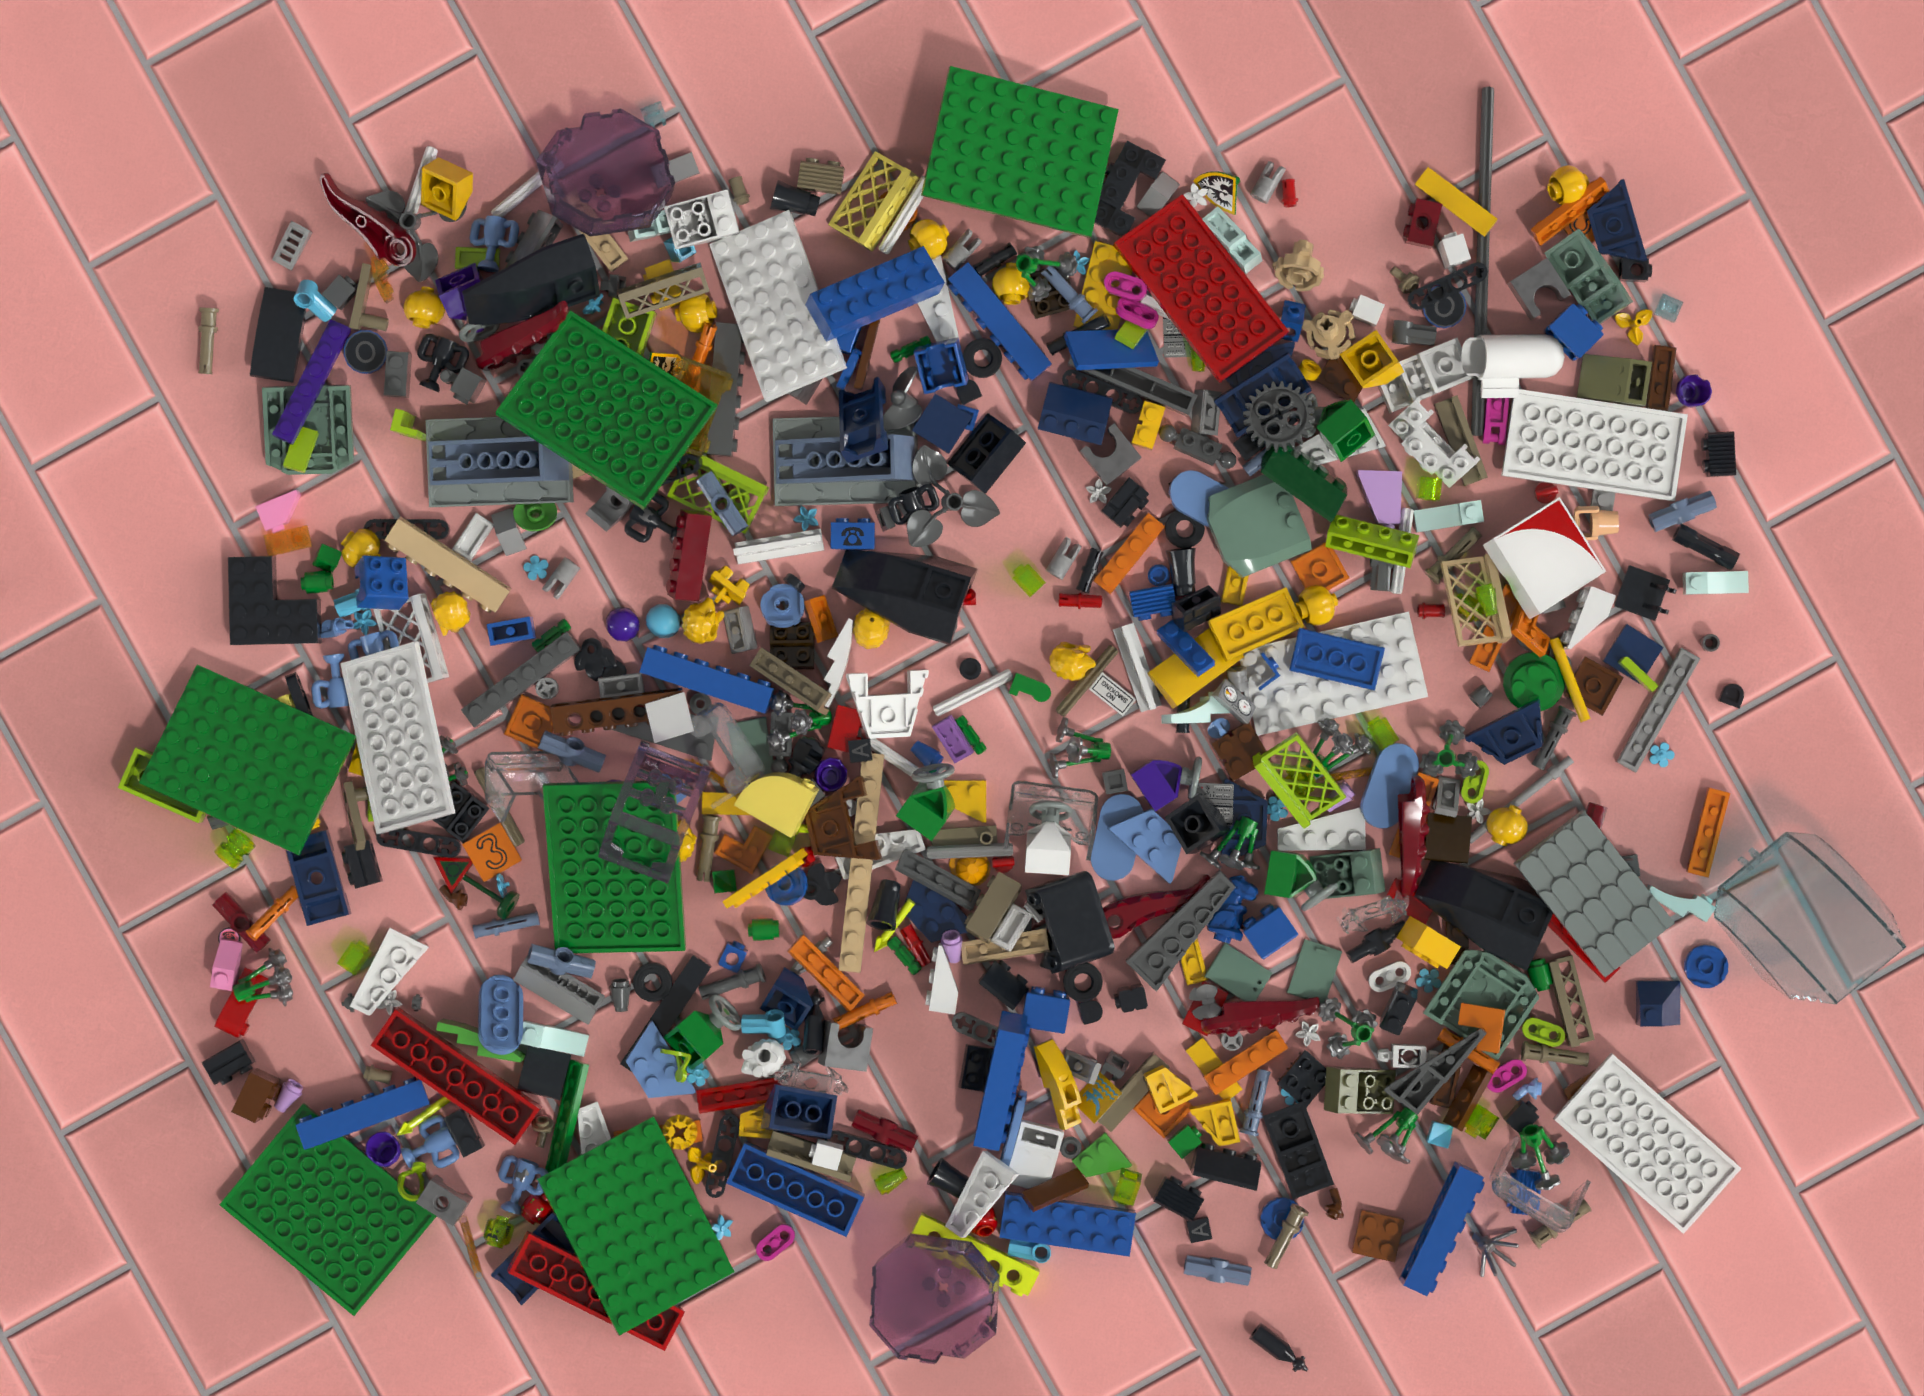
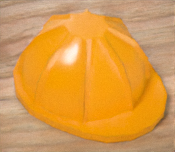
(972, 870)

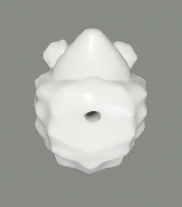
(763, 1058)

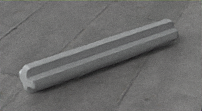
(968, 851)

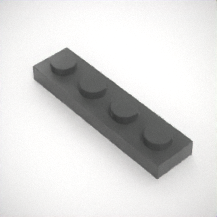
(938, 879)

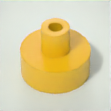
(1310, 369)

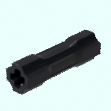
(1692, 539)

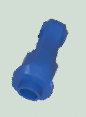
(1229, 917)

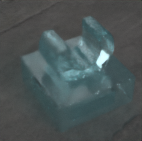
(654, 112)
(1668, 308)

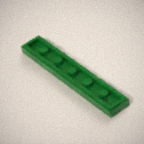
(567, 1114)

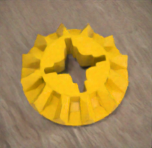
(689, 1134)

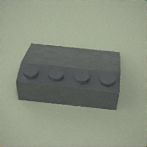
(541, 232)

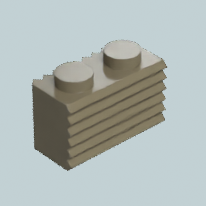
(821, 177)

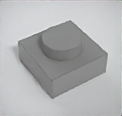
(1603, 500)

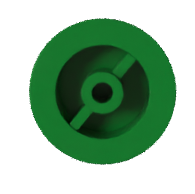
(1533, 678)

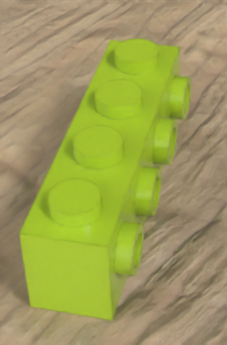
(1372, 541)

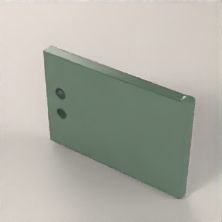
(757, 733)
(1314, 971)
(1238, 974)

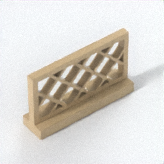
(1489, 574)

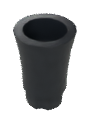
(794, 199)
(1182, 570)
(885, 906)
(947, 1178)

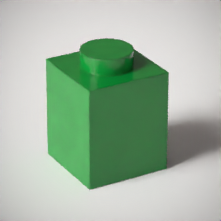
(1185, 1140)

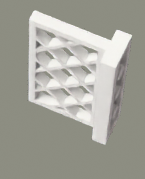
(779, 546)
(427, 632)
(1136, 667)

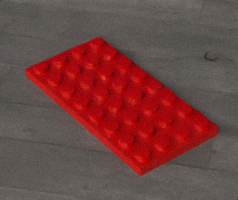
(1201, 288)

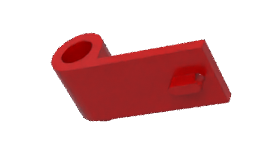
(235, 1014)

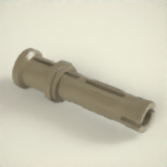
(207, 330)
(1454, 553)
(708, 836)
(1542, 1056)
(1290, 1227)
(1544, 1233)

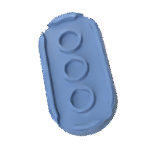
(1190, 494)
(1388, 779)
(1109, 855)
(500, 1015)
(1013, 1127)

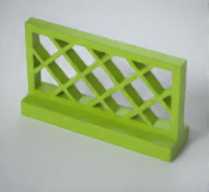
(729, 475)
(1285, 792)

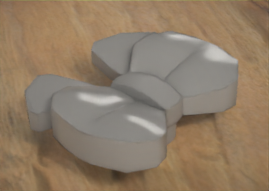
(1205, 994)

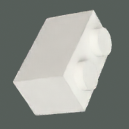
(1453, 250)

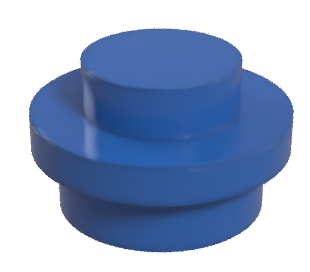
(1158, 575)

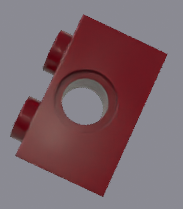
(1431, 213)

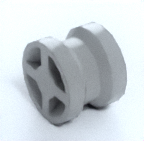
(543, 689)
(1232, 1043)

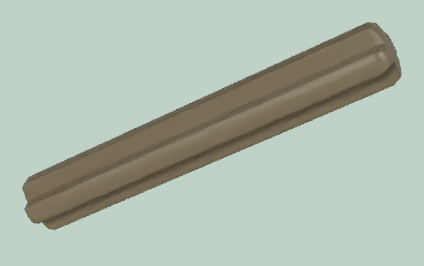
(1083, 685)
(509, 824)

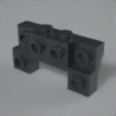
(1119, 183)

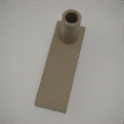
(358, 316)
(351, 797)
(966, 836)

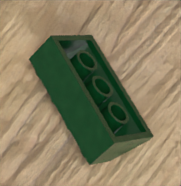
(1305, 480)

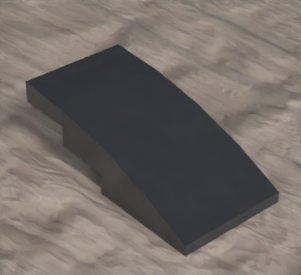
(278, 336)
(1298, 1150)

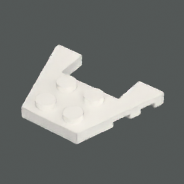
(887, 713)

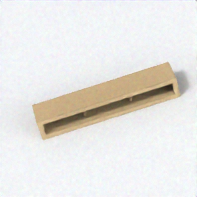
(447, 564)

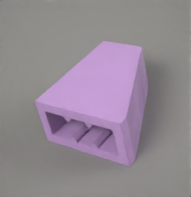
(1383, 495)

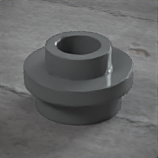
(699, 696)
(1070, 1154)

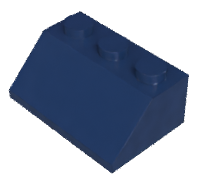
(1075, 413)
(799, 1112)

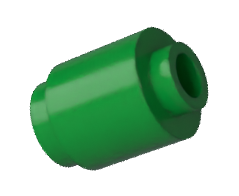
(317, 582)
(763, 929)
(1540, 974)

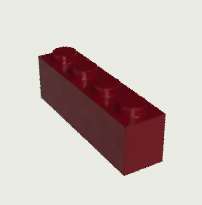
(689, 555)

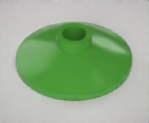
(544, 512)

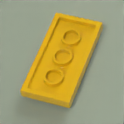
(1102, 262)
(1255, 624)
(770, 876)

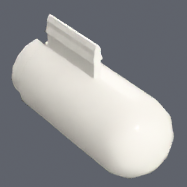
(1506, 358)

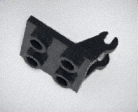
(1643, 593)

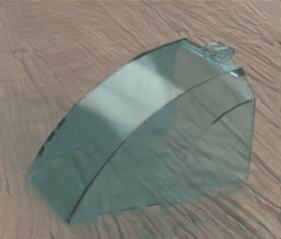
(1807, 919)

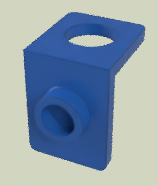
(1293, 318)
(1273, 665)
(736, 948)

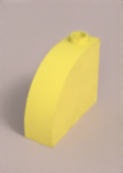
(779, 800)

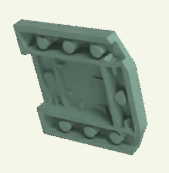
(329, 416)
(1256, 525)
(1488, 982)

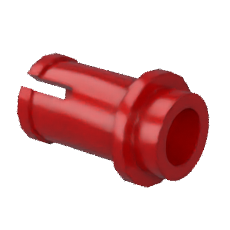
(1289, 193)
(1430, 610)

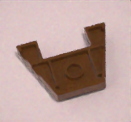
(831, 826)

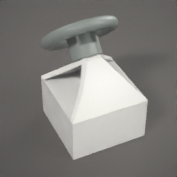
(1048, 843)

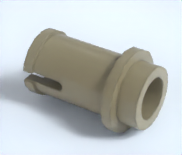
(739, 191)
(377, 1074)

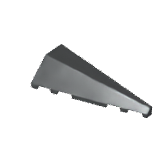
(1423, 1082)

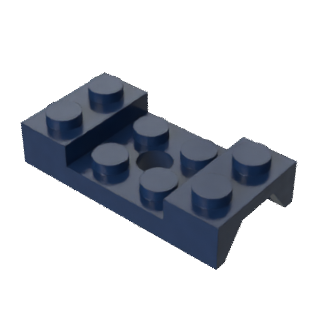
(1233, 400)
(867, 434)
(321, 900)
(549, 1230)

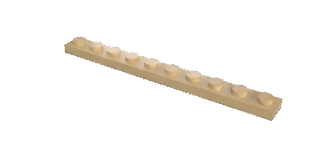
(861, 869)

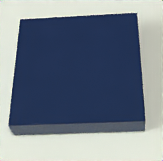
(942, 423)
(1635, 646)

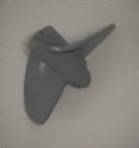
(904, 407)

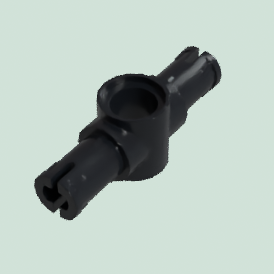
(1375, 942)

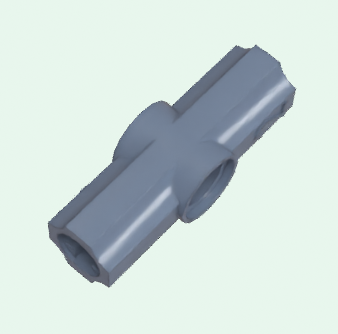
(1682, 511)
(730, 515)
(571, 751)
(561, 961)
(1217, 1270)

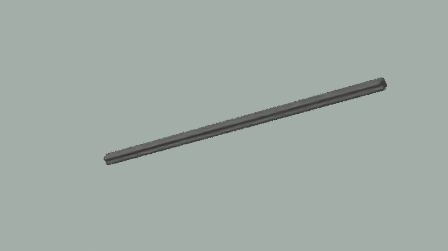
(1484, 201)

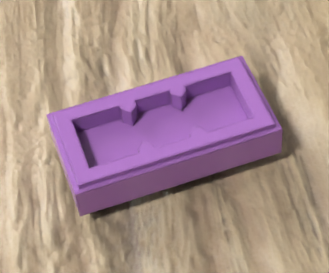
(953, 739)

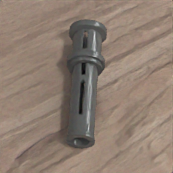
(1558, 727)
(741, 979)

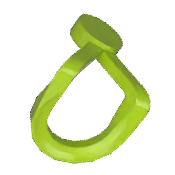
(681, 1073)
(417, 1167)

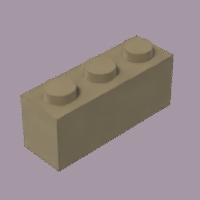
(992, 907)

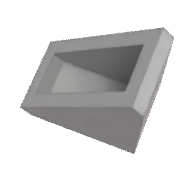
(1158, 194)
(508, 532)

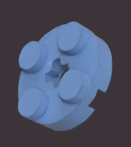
(774, 597)

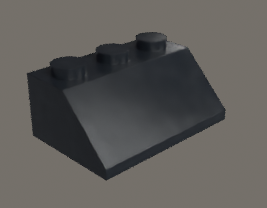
(986, 453)
(1226, 1166)

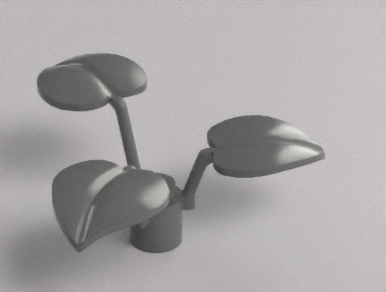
(426, 254)
(976, 506)

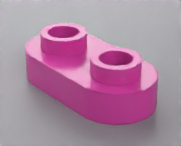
(1126, 285)
(1137, 313)
(1506, 1077)
(776, 1242)

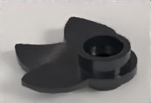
(594, 662)
(824, 885)

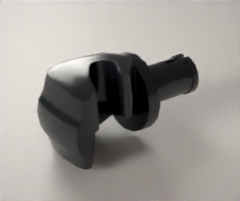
(806, 756)

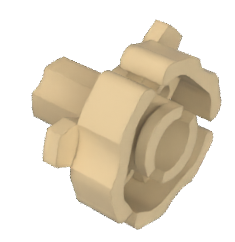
(1299, 268)
(1329, 333)

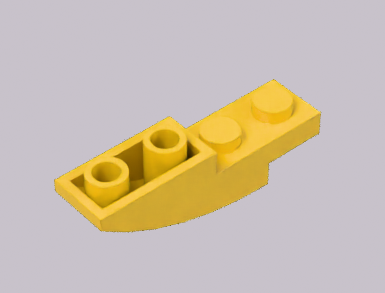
(1062, 1085)

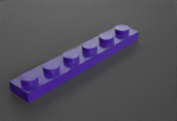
(311, 382)

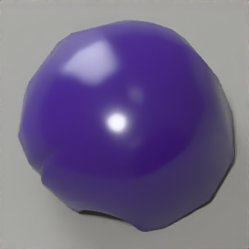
(1693, 391)
(622, 624)
(830, 774)
(383, 1149)

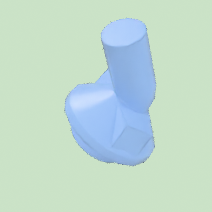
(1533, 1088)

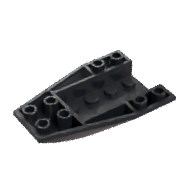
(535, 284)
(907, 589)
(1488, 908)

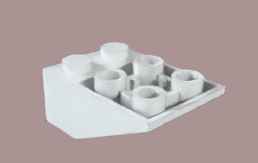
(702, 219)
(1591, 611)
(944, 988)
(1035, 1153)

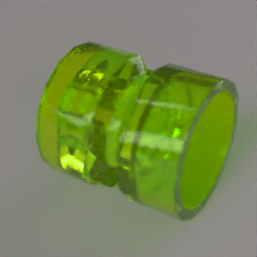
(234, 849)

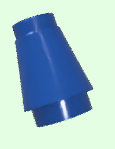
(926, 754)

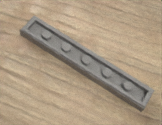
(1658, 710)

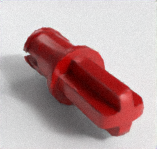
(1080, 600)
(915, 945)

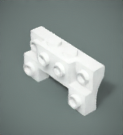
(1428, 447)

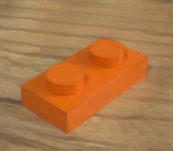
(821, 618)

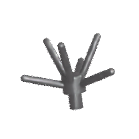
(1488, 1245)

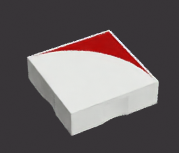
(1544, 558)

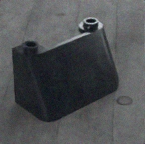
(1073, 920)

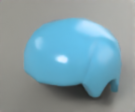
(663, 621)

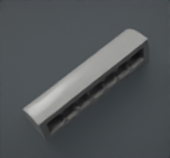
(560, 990)

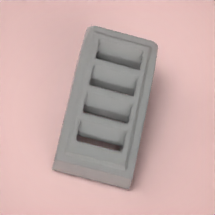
(298, 250)

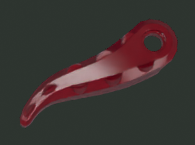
(373, 225)
(519, 339)
(1412, 830)
(1144, 906)
(1257, 1014)

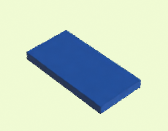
(1101, 351)
(1337, 659)

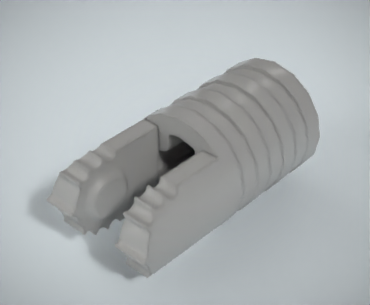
(1265, 186)
(958, 253)
(1060, 563)
(564, 573)
(1238, 678)

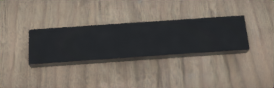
(676, 999)

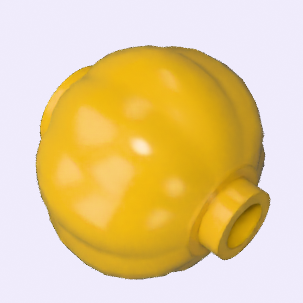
(1567, 184)
(930, 235)
(1009, 285)
(424, 308)
(695, 312)
(359, 544)
(1316, 605)
(1507, 825)

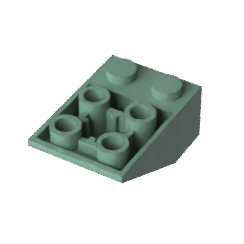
(1353, 871)

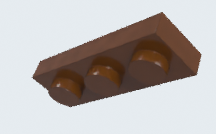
(1467, 1097)

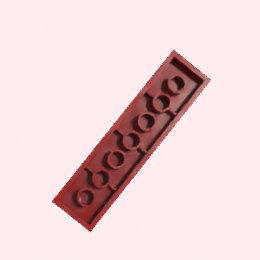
(456, 1075)
(564, 1277)

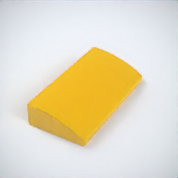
(1178, 682)

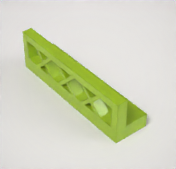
(403, 425)

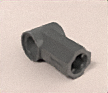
(1408, 332)
(1380, 575)

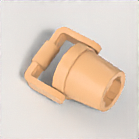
(1601, 521)

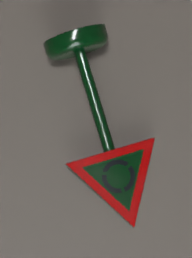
(455, 870)

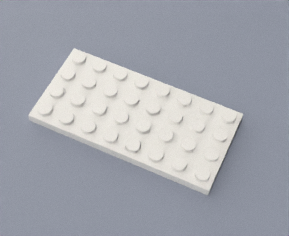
(768, 291)
(1594, 445)
(1306, 699)
(397, 738)
(1647, 1143)

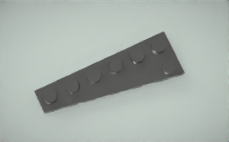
(686, 743)
(1169, 943)

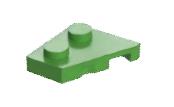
(1101, 1157)

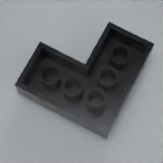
(257, 614)

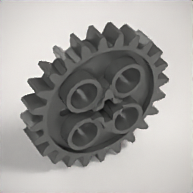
(1270, 399)

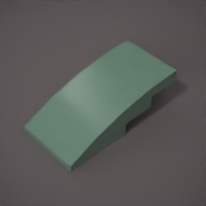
(1588, 276)

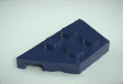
(1616, 225)
(1260, 362)
(1511, 734)
(1252, 807)
(934, 913)

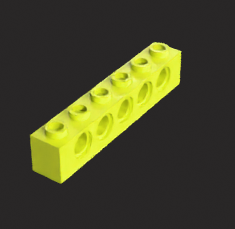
(1027, 1272)

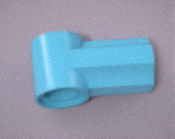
(309, 297)
(347, 604)
(770, 1023)
(1027, 1250)

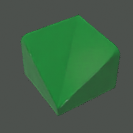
(327, 558)
(724, 881)

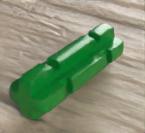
(907, 350)
(551, 635)
(971, 735)
(904, 955)

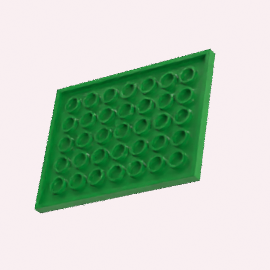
(1019, 152)
(606, 410)
(247, 759)
(597, 901)
(328, 1213)
(635, 1225)

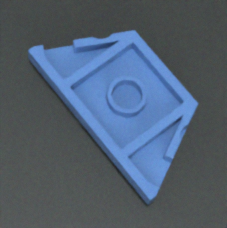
(1151, 841)
(655, 1069)

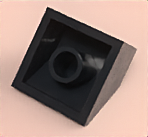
(1197, 824)
(1004, 984)

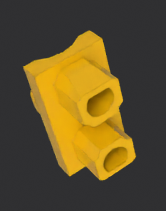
(725, 589)

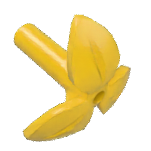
(1641, 318)
(697, 1172)

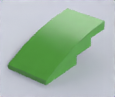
(469, 1035)

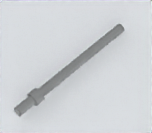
(1552, 773)

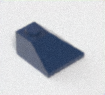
(790, 997)
(1657, 1003)

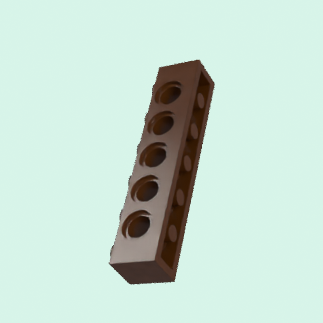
(561, 711)

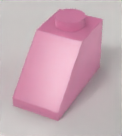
(278, 511)
(226, 964)

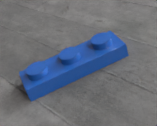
(1186, 648)

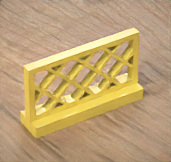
(885, 208)

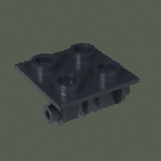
(1304, 1078)

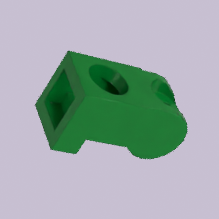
(1038, 690)

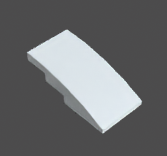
(1425, 375)
(840, 655)

